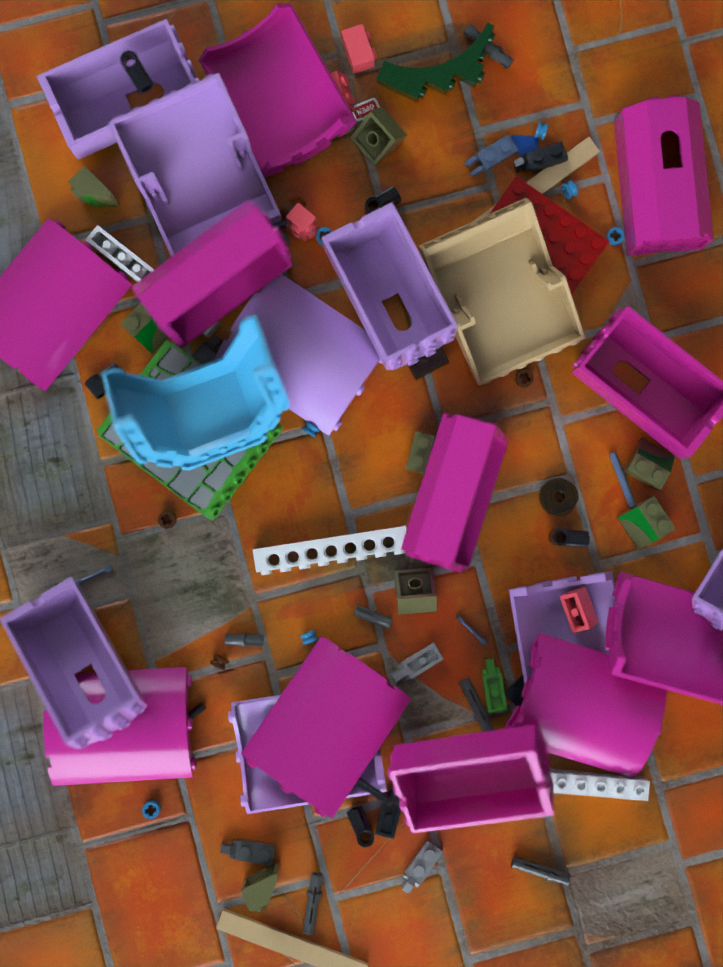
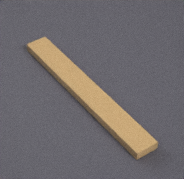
(553, 175)
(284, 942)

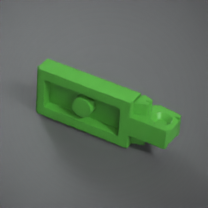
(493, 688)

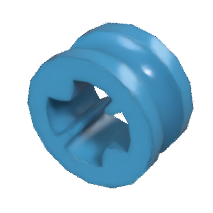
(541, 130)
(569, 189)
(325, 230)
(618, 232)
(310, 429)
(308, 637)
(146, 814)

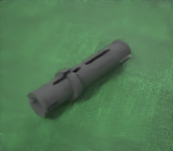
(494, 51)
(480, 715)
(549, 873)
(316, 881)

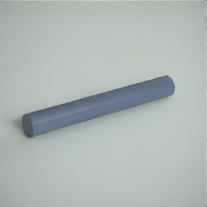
(622, 479)

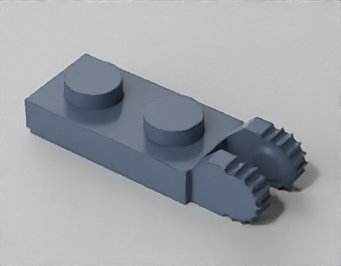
(492, 155)

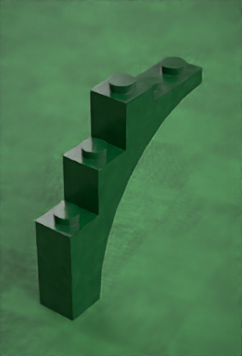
(464, 67)

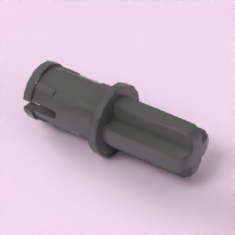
(373, 616)
(244, 640)

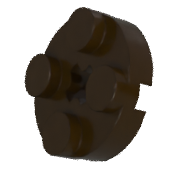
(549, 490)

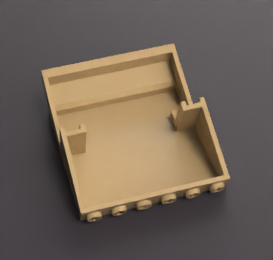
(503, 292)

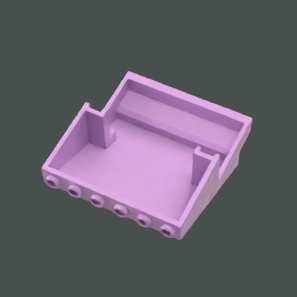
(192, 160)

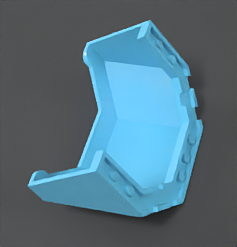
(201, 410)

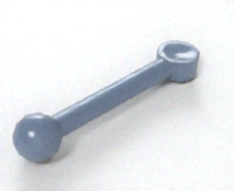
(107, 569)
(483, 641)

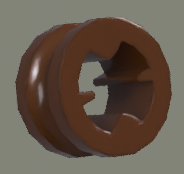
(519, 381)
(161, 522)
(219, 661)

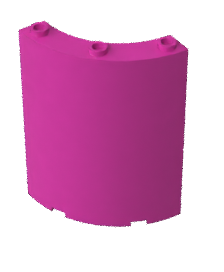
(280, 90)
(53, 302)
(662, 640)
(587, 709)
(326, 727)
(148, 749)

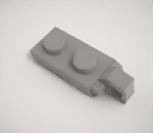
(418, 663)
(421, 865)

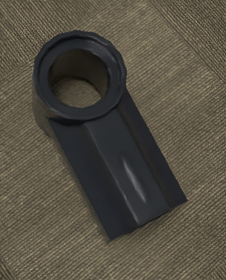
(136, 72)
(384, 198)
(96, 383)
(571, 538)
(360, 824)

